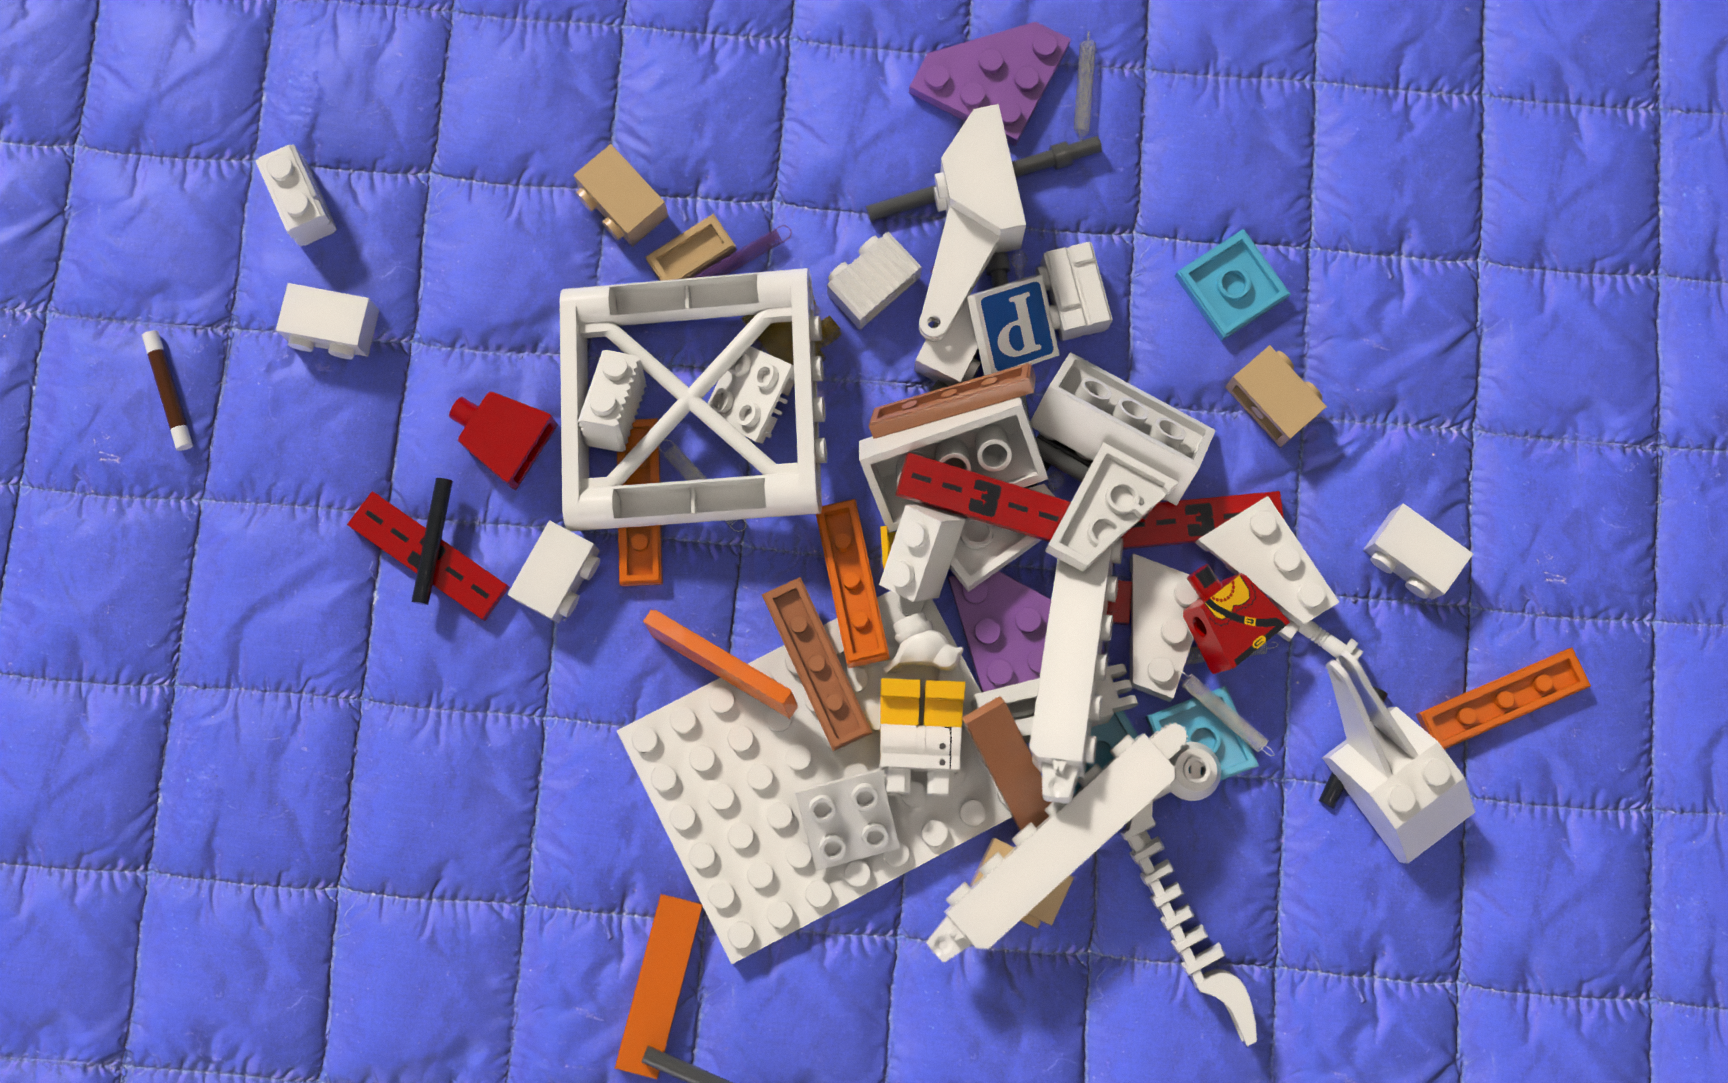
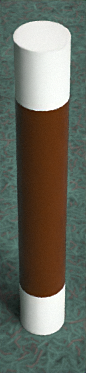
(167, 390)

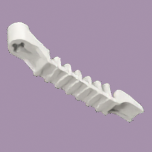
(1214, 982)

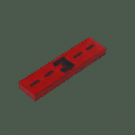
(980, 497)
(1190, 519)
(403, 540)

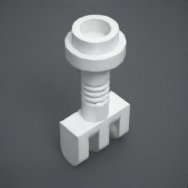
(1321, 637)

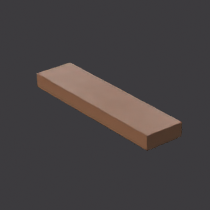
(953, 400)
(816, 664)
(1008, 761)

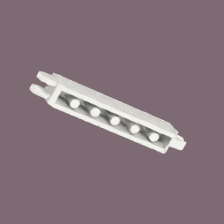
(1071, 671)
(1059, 844)

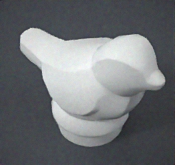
(922, 645)

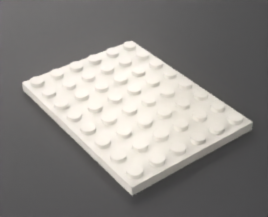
(728, 779)

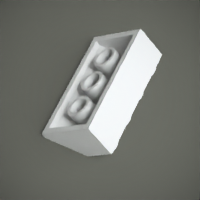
(1096, 407)
(985, 441)

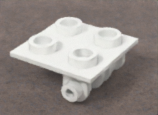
(750, 392)
(847, 819)

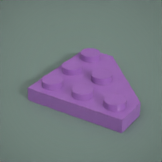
(995, 69)
(1003, 629)

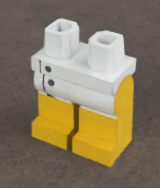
(924, 747)

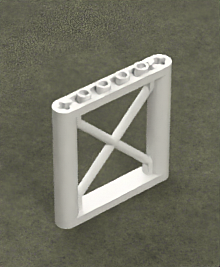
(782, 488)

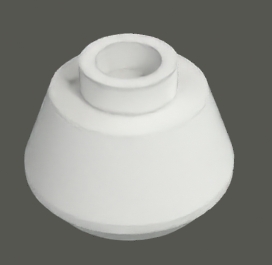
(1193, 785)

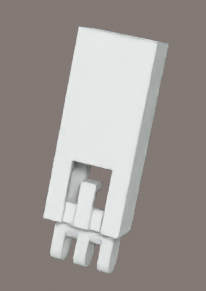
(1022, 699)

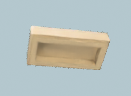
(692, 251)

